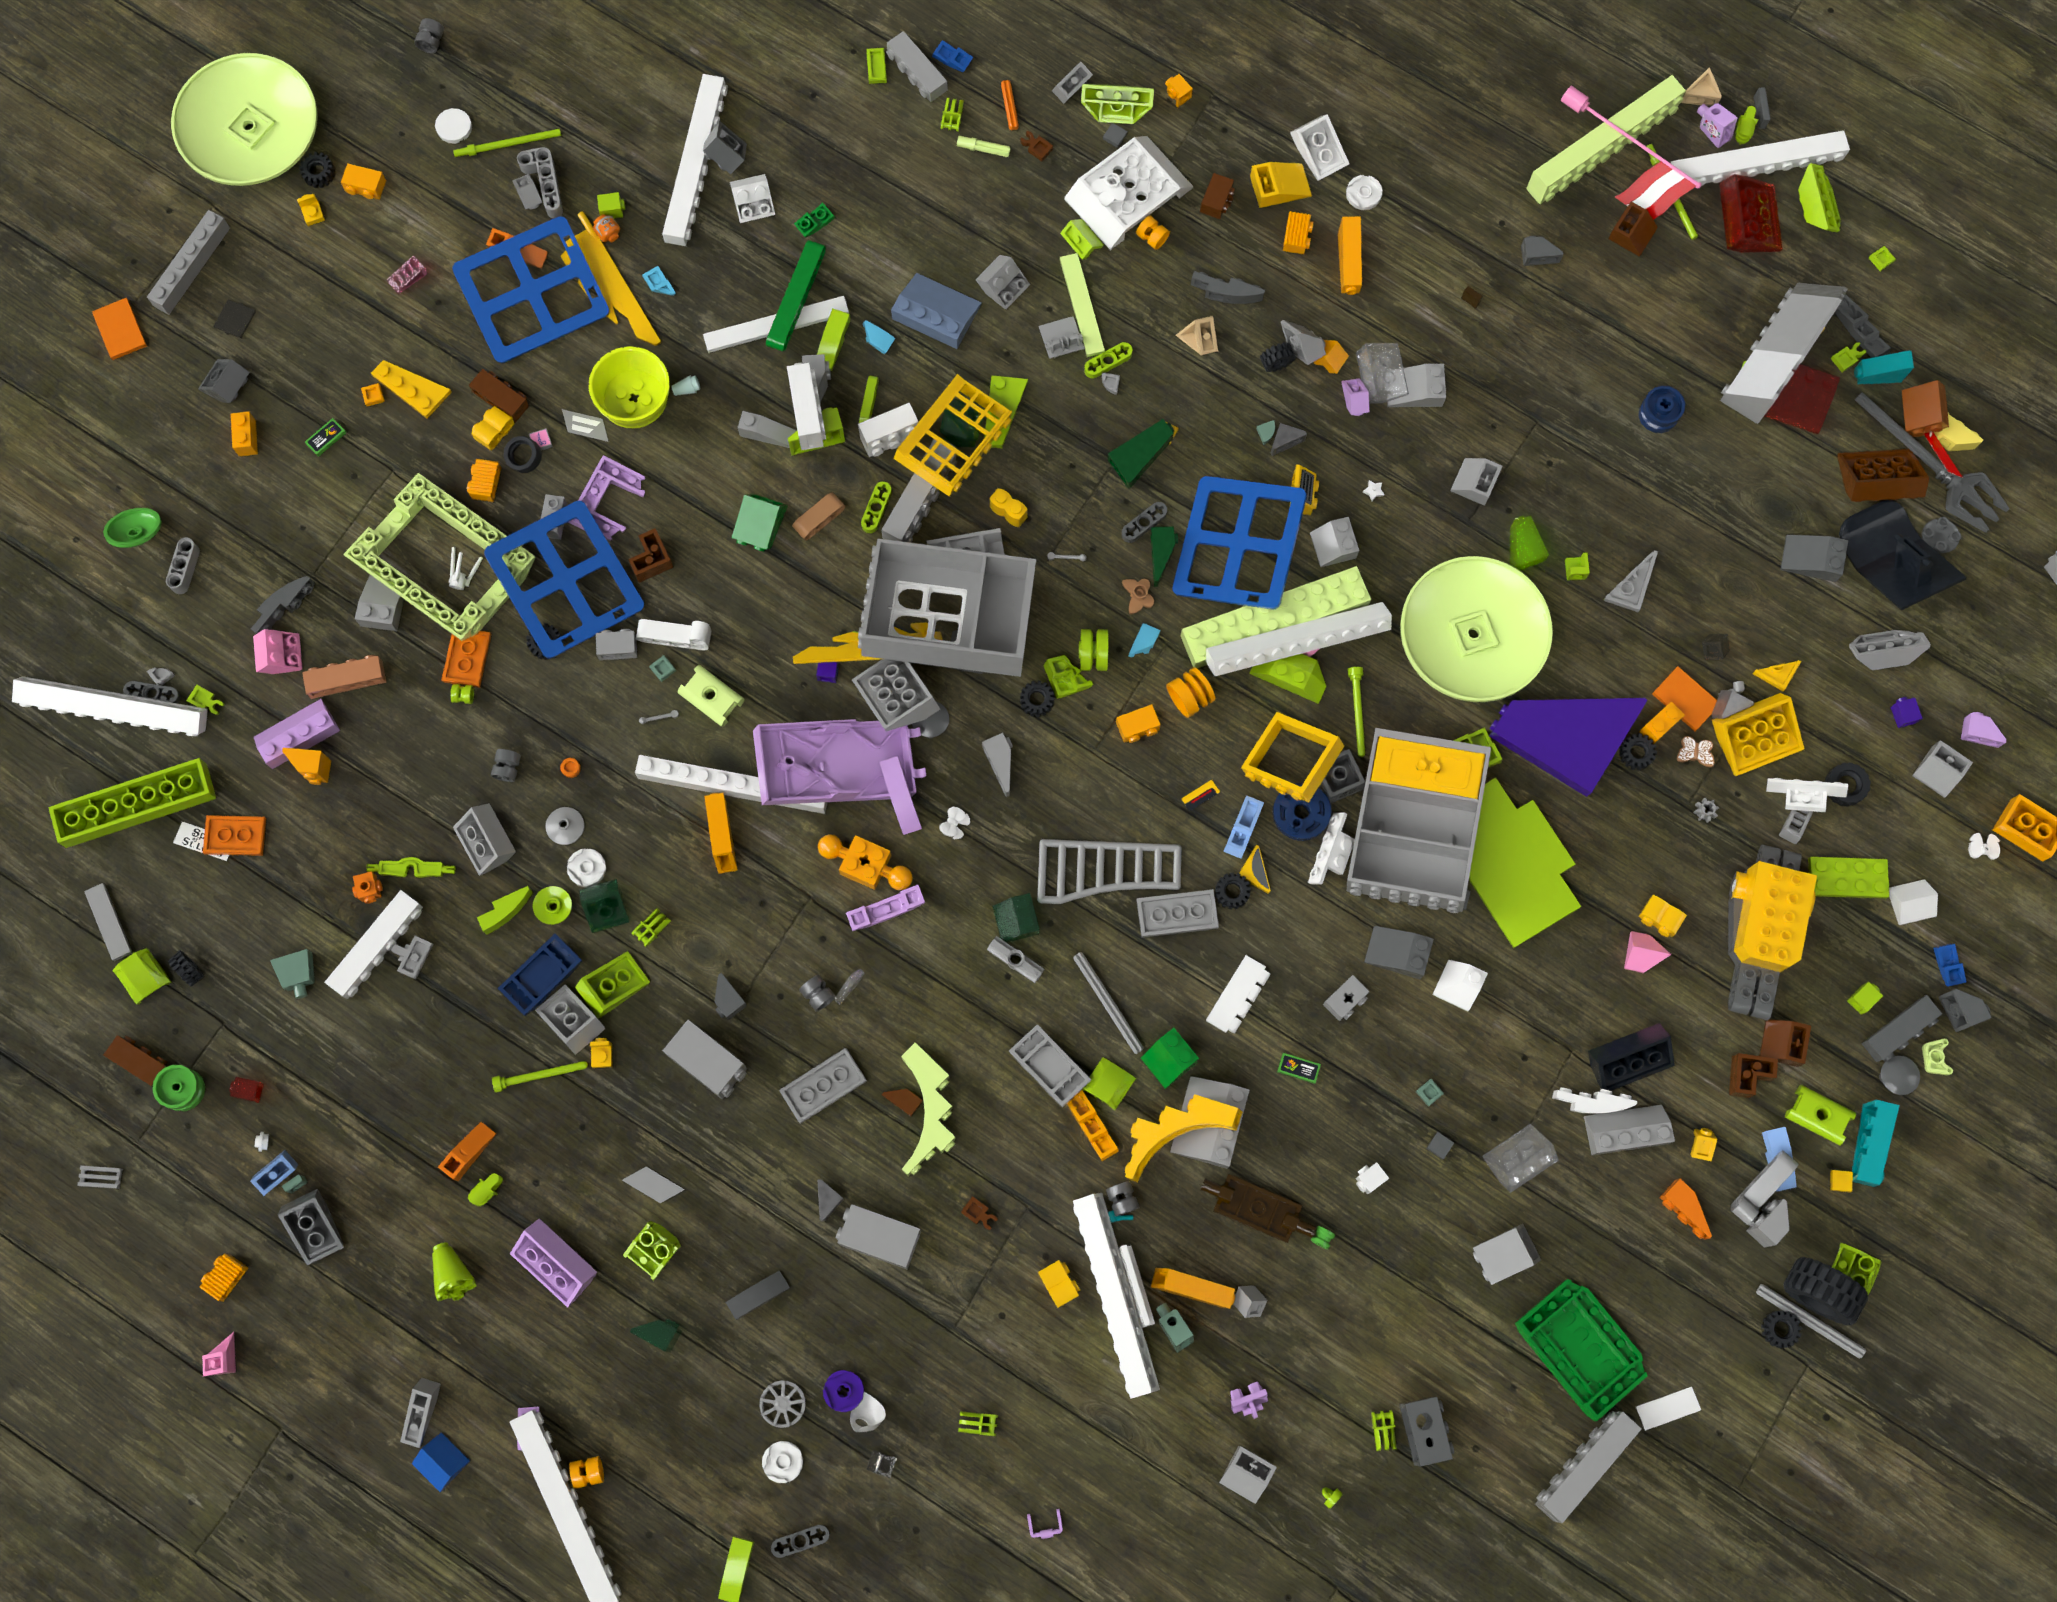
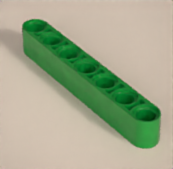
(795, 295)

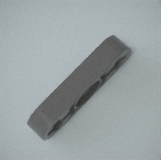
(1157, 518)
(145, 687)
(783, 1540)

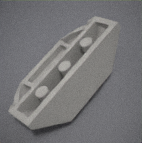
(1889, 648)

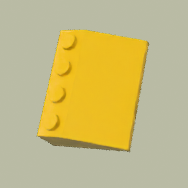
(1759, 734)

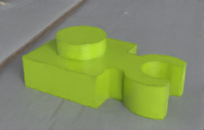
(1846, 358)
(203, 698)

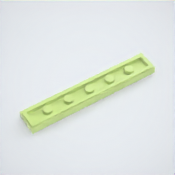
(1082, 305)

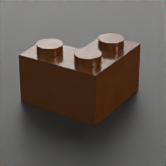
(1218, 196)
(653, 560)
(1747, 1070)

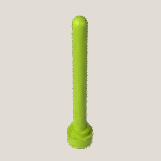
(1355, 675)
(500, 1083)

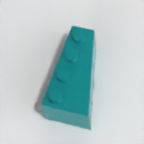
(1873, 1142)

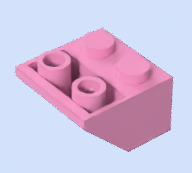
(277, 652)

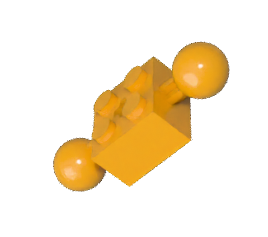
(869, 874)

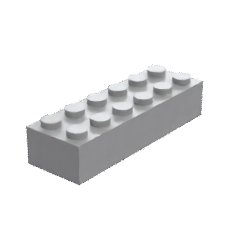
(915, 501)
(1587, 1466)

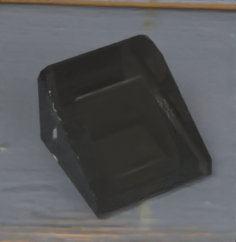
(881, 1463)

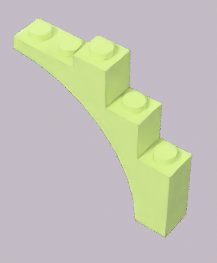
(934, 1134)

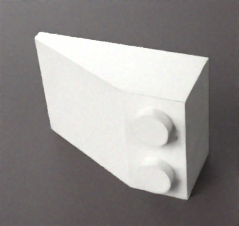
(1320, 147)

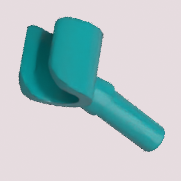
(1118, 1218)

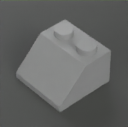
(1303, 342)
(1335, 542)

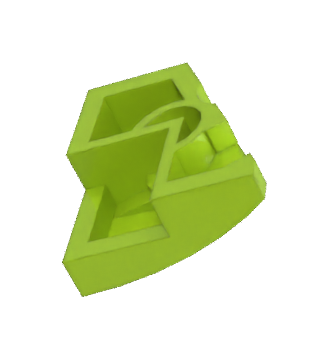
(1065, 677)
(1482, 738)

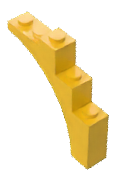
(1173, 1122)

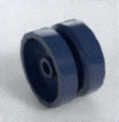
(1661, 409)

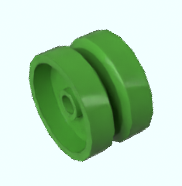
(167, 1085)

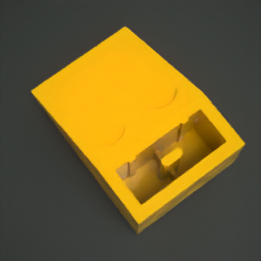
(1279, 183)

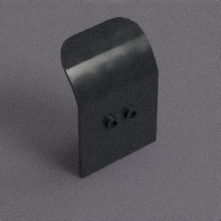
(1894, 556)

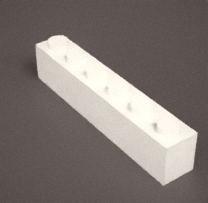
(374, 944)

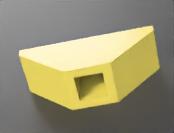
(1958, 436)

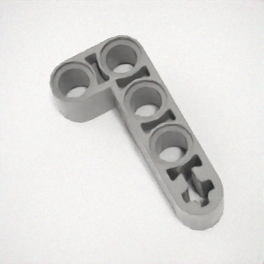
(547, 183)
(1763, 1186)

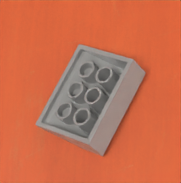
(895, 694)
(1211, 1144)

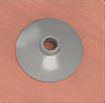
(568, 834)

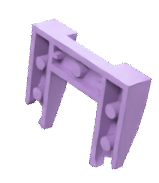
(605, 473)

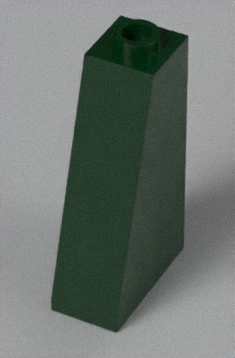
(1140, 452)

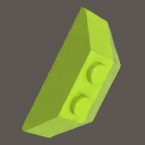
(1117, 102)
(1818, 199)
(1294, 673)

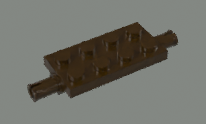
(1257, 1208)

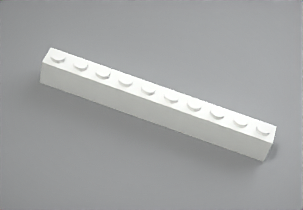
(1766, 158)
(694, 161)
(1298, 639)
(109, 705)
(708, 780)
(1116, 1295)
(564, 1508)

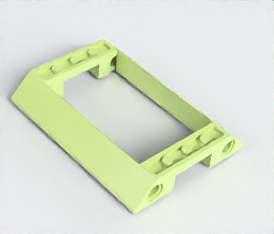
(409, 502)

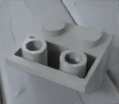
(1003, 281)
(1476, 479)
(1942, 768)
(1771, 1224)
(1247, 1474)

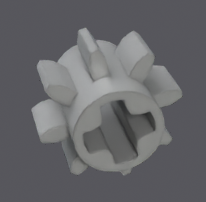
(1701, 810)

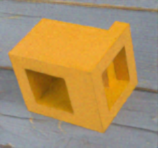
(1179, 89)

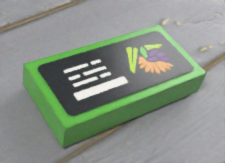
(325, 437)
(1298, 1068)

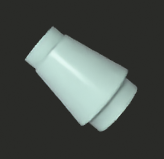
(686, 386)

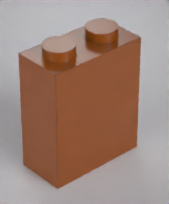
(1925, 408)

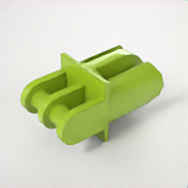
(951, 116)
(1746, 126)
(654, 924)
(485, 1190)
(991, 1424)
(1384, 1430)

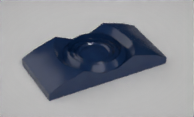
(540, 975)

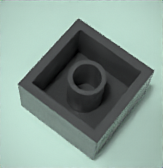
(1343, 778)

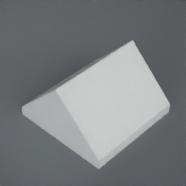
(1913, 901)

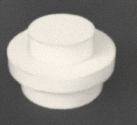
(261, 1141)

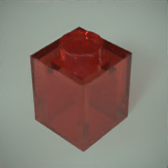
(246, 1089)

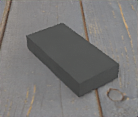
(1762, 108)

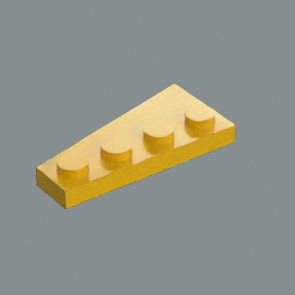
(413, 389)

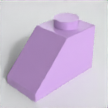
(1356, 396)
(1982, 730)

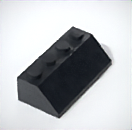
(1632, 1057)

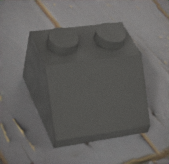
(725, 148)
(224, 380)
(1964, 1009)

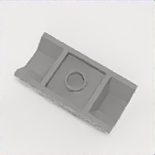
(983, 541)

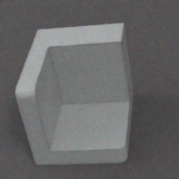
(1249, 1301)

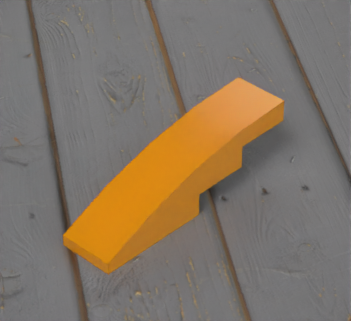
(1092, 1126)

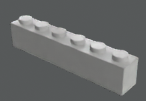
(188, 262)

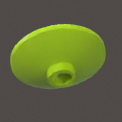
(544, 900)

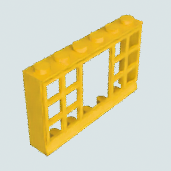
(957, 384)

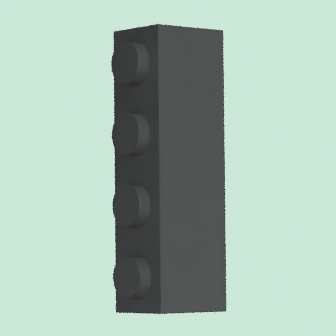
(1901, 1029)

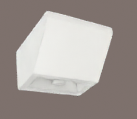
(752, 198)

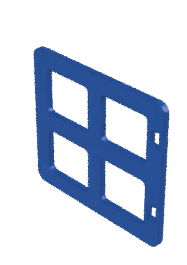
(529, 290)
(1240, 541)
(563, 578)

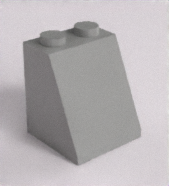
(1506, 1254)

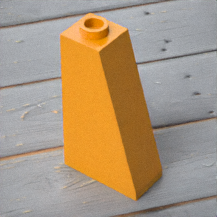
(1350, 255)
(720, 833)
(1193, 1287)

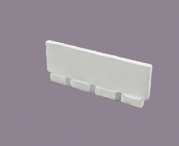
(1233, 999)

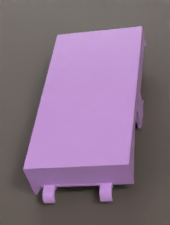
(830, 760)

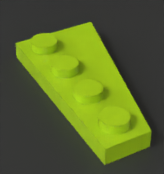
(1007, 392)

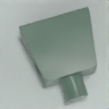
(295, 972)
(1178, 1335)

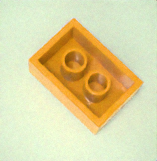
(2029, 827)

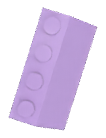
(297, 732)
(553, 1262)

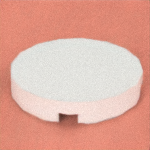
(453, 125)
(1364, 192)
(586, 867)
(782, 1462)

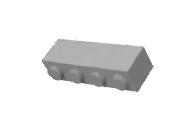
(916, 66)

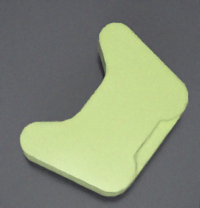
(1934, 1057)

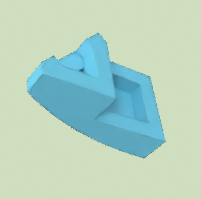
(658, 282)
(878, 337)
(1145, 640)

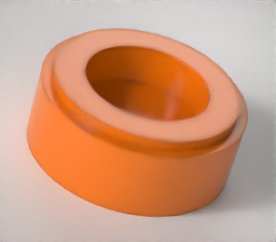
(570, 767)

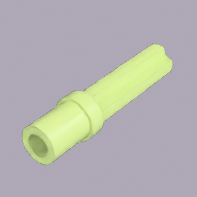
(983, 146)

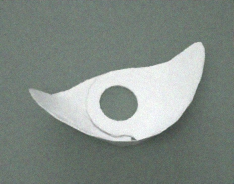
(869, 1411)

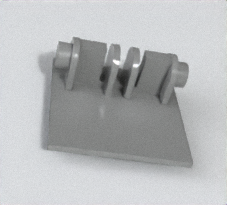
(1061, 337)

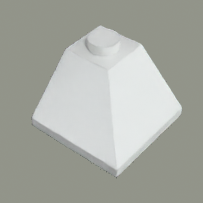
(1460, 984)

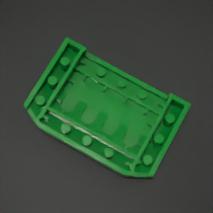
(1583, 1348)

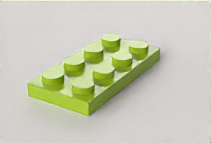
(1850, 877)

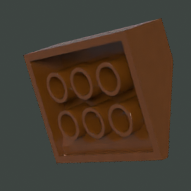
(1882, 475)

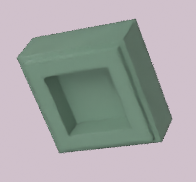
(662, 668)
(1429, 1092)
(294, 1184)

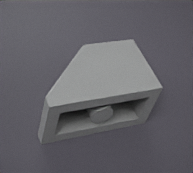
(527, 192)

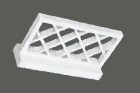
(1136, 1286)

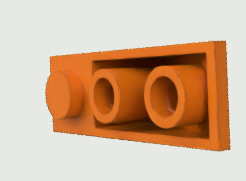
(531, 254)
(467, 1151)
(1685, 1203)

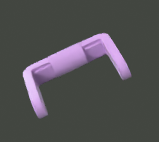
(1045, 1533)

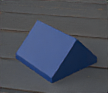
(440, 1461)

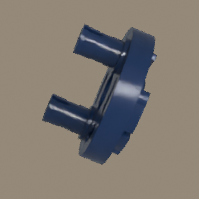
(1296, 827)

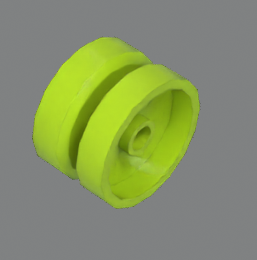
(1093, 650)

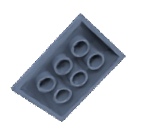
(935, 310)

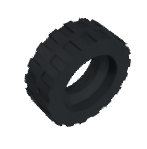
(1858, 774)

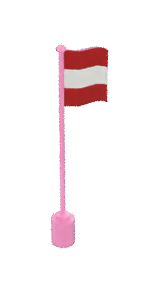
(1654, 188)

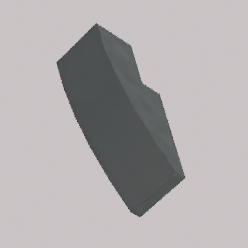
(757, 1295)

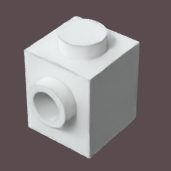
(1371, 1178)

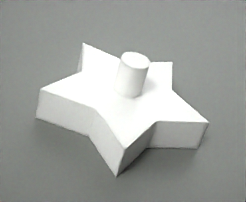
(1373, 490)

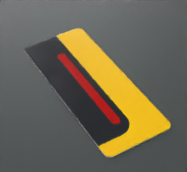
(1200, 795)

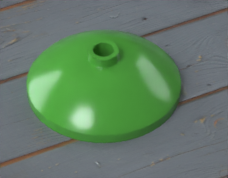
(132, 527)

